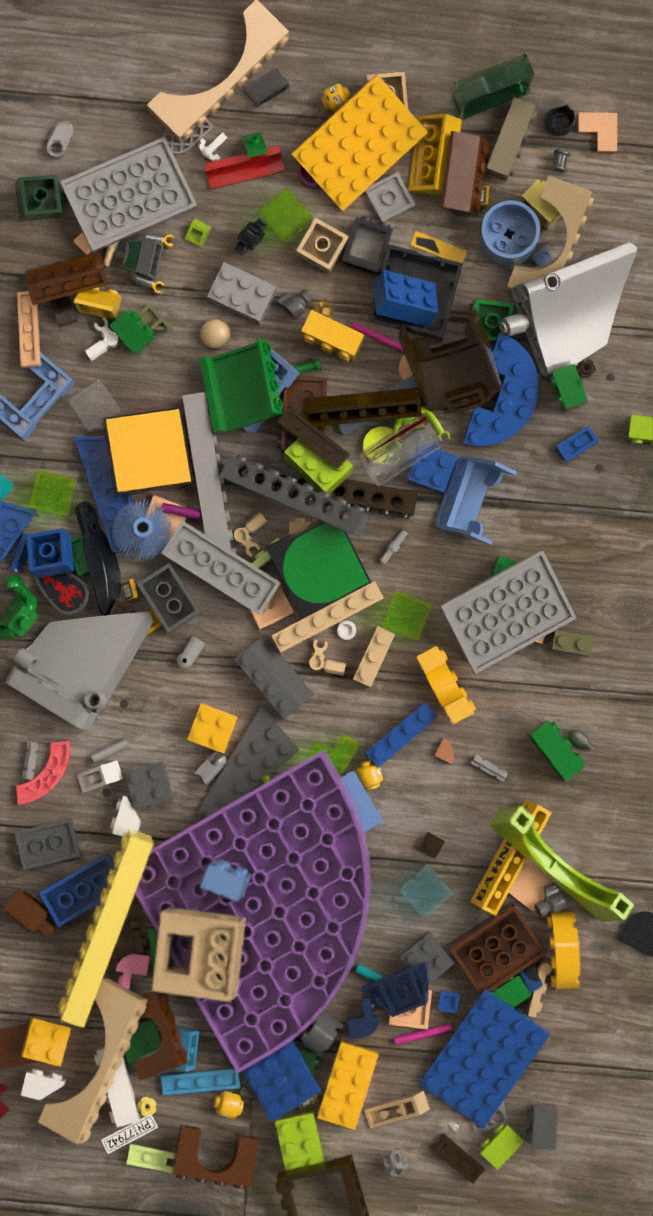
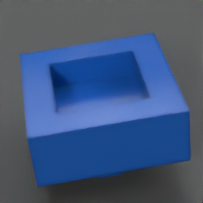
(448, 1001)

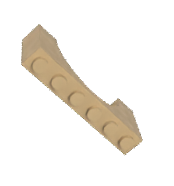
(572, 204)

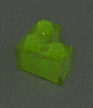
(340, 755)

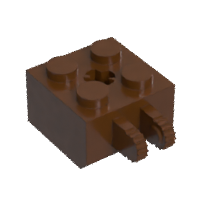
(29, 912)

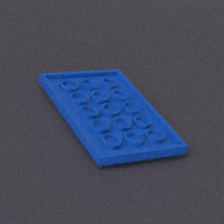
(484, 1058)

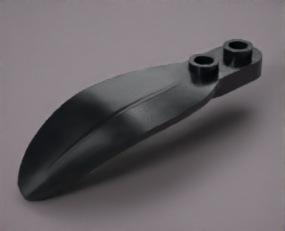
(99, 558)

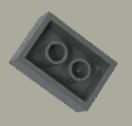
(169, 598)

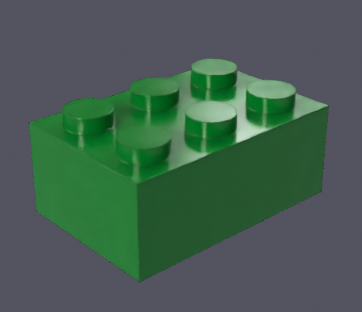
(557, 750)

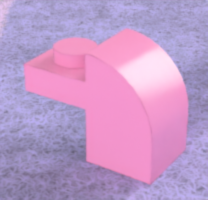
(133, 964)

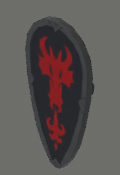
(64, 592)

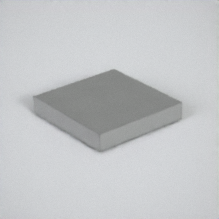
(389, 197)

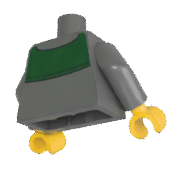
(143, 258)

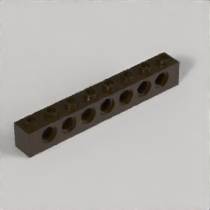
(368, 489)

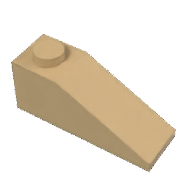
(397, 1109)

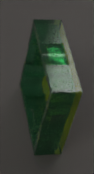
(492, 87)

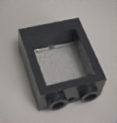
(367, 245)

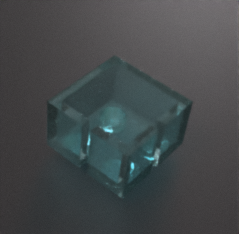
(425, 891)

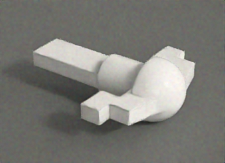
(207, 151)

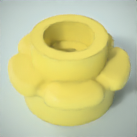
(147, 1111)

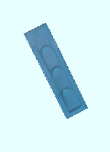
(200, 1081)

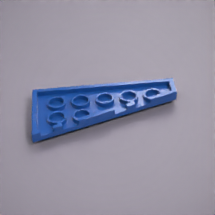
(97, 467)

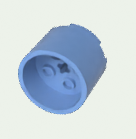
(519, 222)

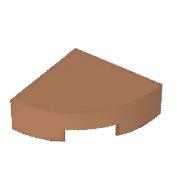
(445, 751)

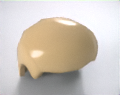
(215, 333)

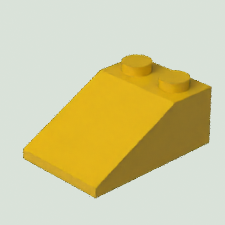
(99, 303)

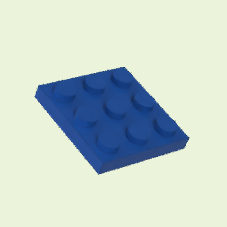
(282, 1081)

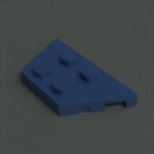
(401, 990)

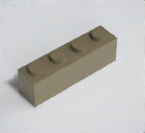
(510, 139)

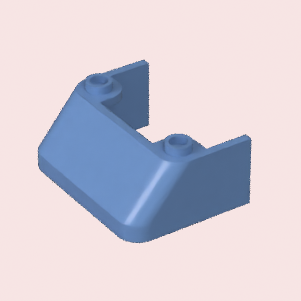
(465, 496)

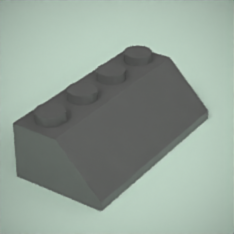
(274, 677)

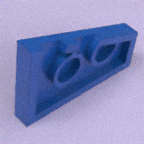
(12, 523)

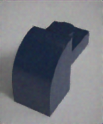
(365, 1025)

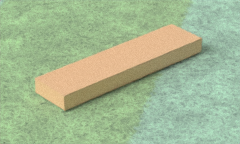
(28, 331)

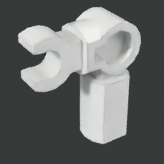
(110, 340)

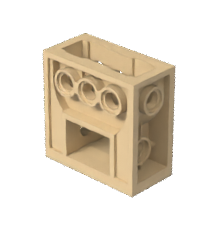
(207, 943)

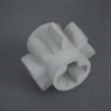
(395, 1163)

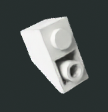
(126, 817)
(40, 1085)

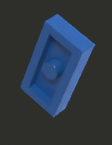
(577, 444)

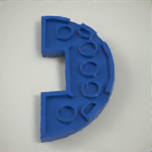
(514, 401)

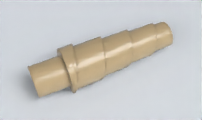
(109, 253)

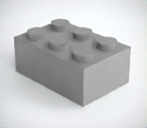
(241, 293)

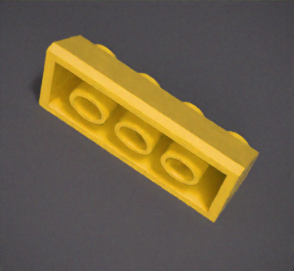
(431, 154)

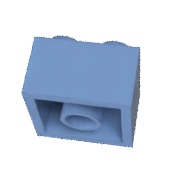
(226, 879)

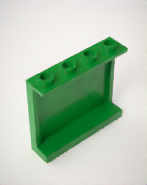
(241, 387)

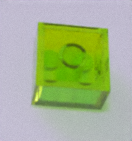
(285, 215)
(53, 494)
(406, 615)

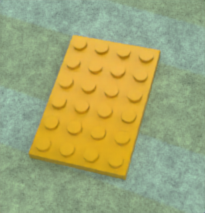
(359, 142)

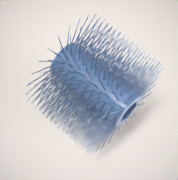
(148, 523)

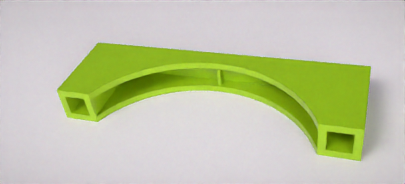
(519, 830)

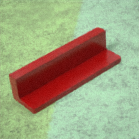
(243, 168)

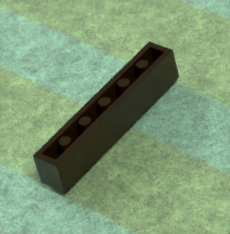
(363, 407)

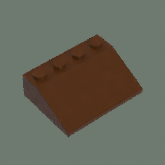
(496, 949)

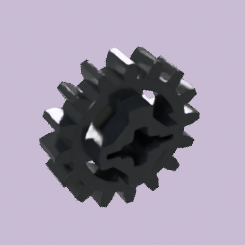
(251, 236)

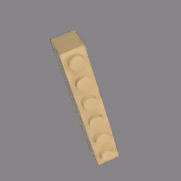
(327, 617)

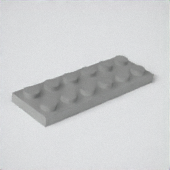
(221, 568)

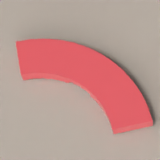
(48, 777)

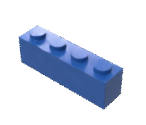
(401, 734)

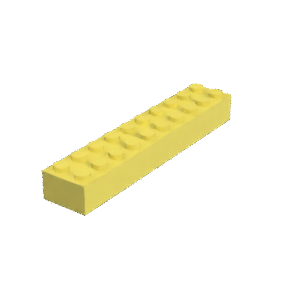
(105, 928)

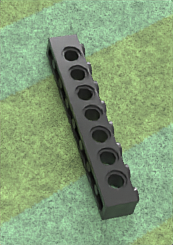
(233, 472)

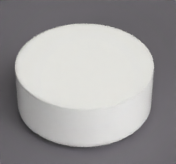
(346, 630)

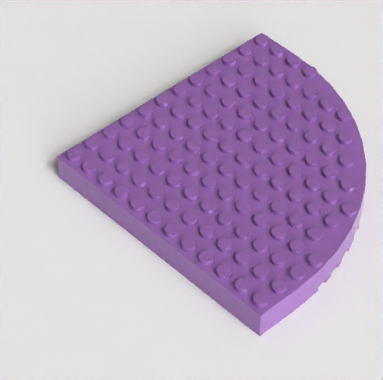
(300, 906)

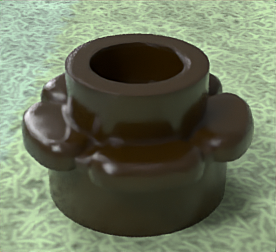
(586, 373)

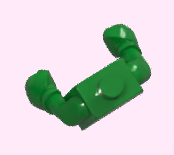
(20, 613)

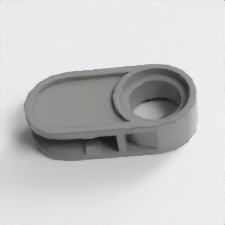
(61, 135)

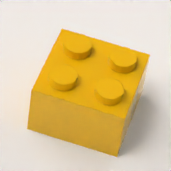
(212, 728)
(45, 1041)

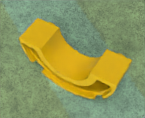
(444, 685)
(566, 950)

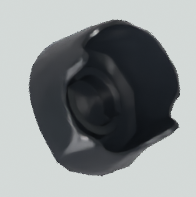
(560, 120)

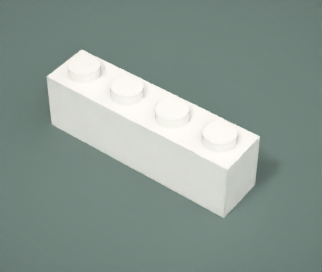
(120, 1095)

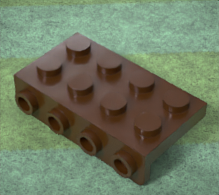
(293, 397)

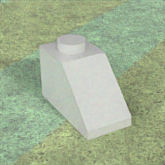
(99, 776)

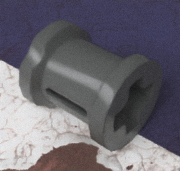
(560, 160)

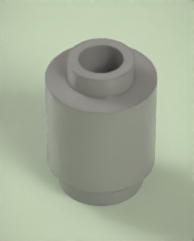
(514, 324)

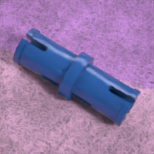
(19, 554)

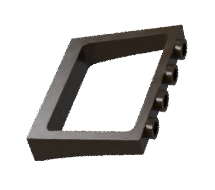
(343, 1165)

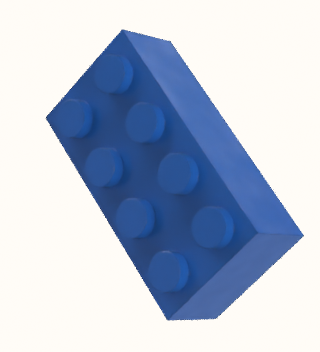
(77, 891)

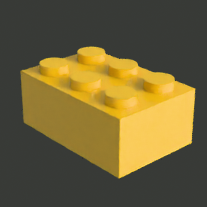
(332, 336)

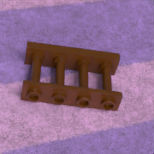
(66, 278)

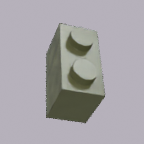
(572, 643)

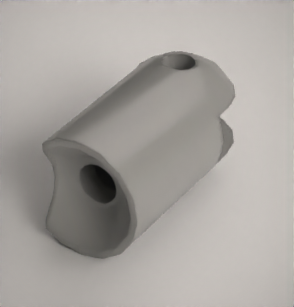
(191, 653)
(209, 768)

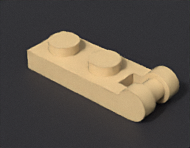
(535, 1005)

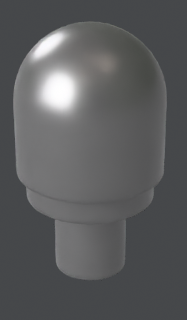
(580, 739)

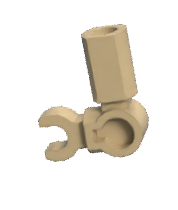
(252, 525)
(317, 661)

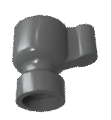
(293, 305)
(553, 901)

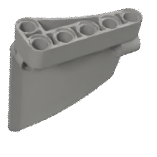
(576, 310)
(77, 662)

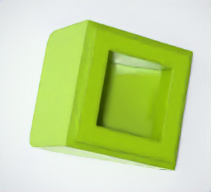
(197, 232)

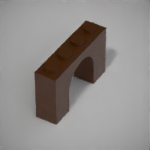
(171, 1051)
(237, 1172)

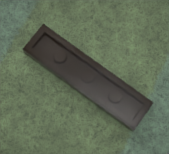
(313, 438)

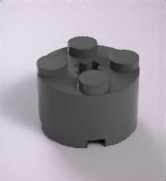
(322, 1034)

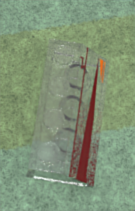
(400, 449)

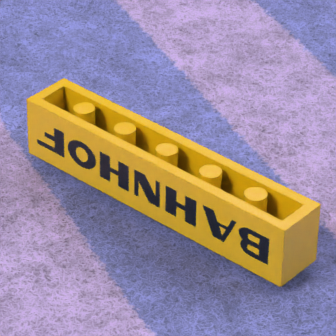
(506, 866)

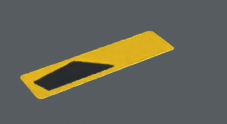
(438, 247)

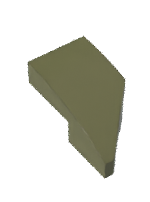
(153, 319)

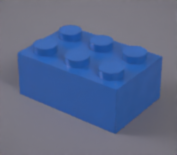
(405, 298)

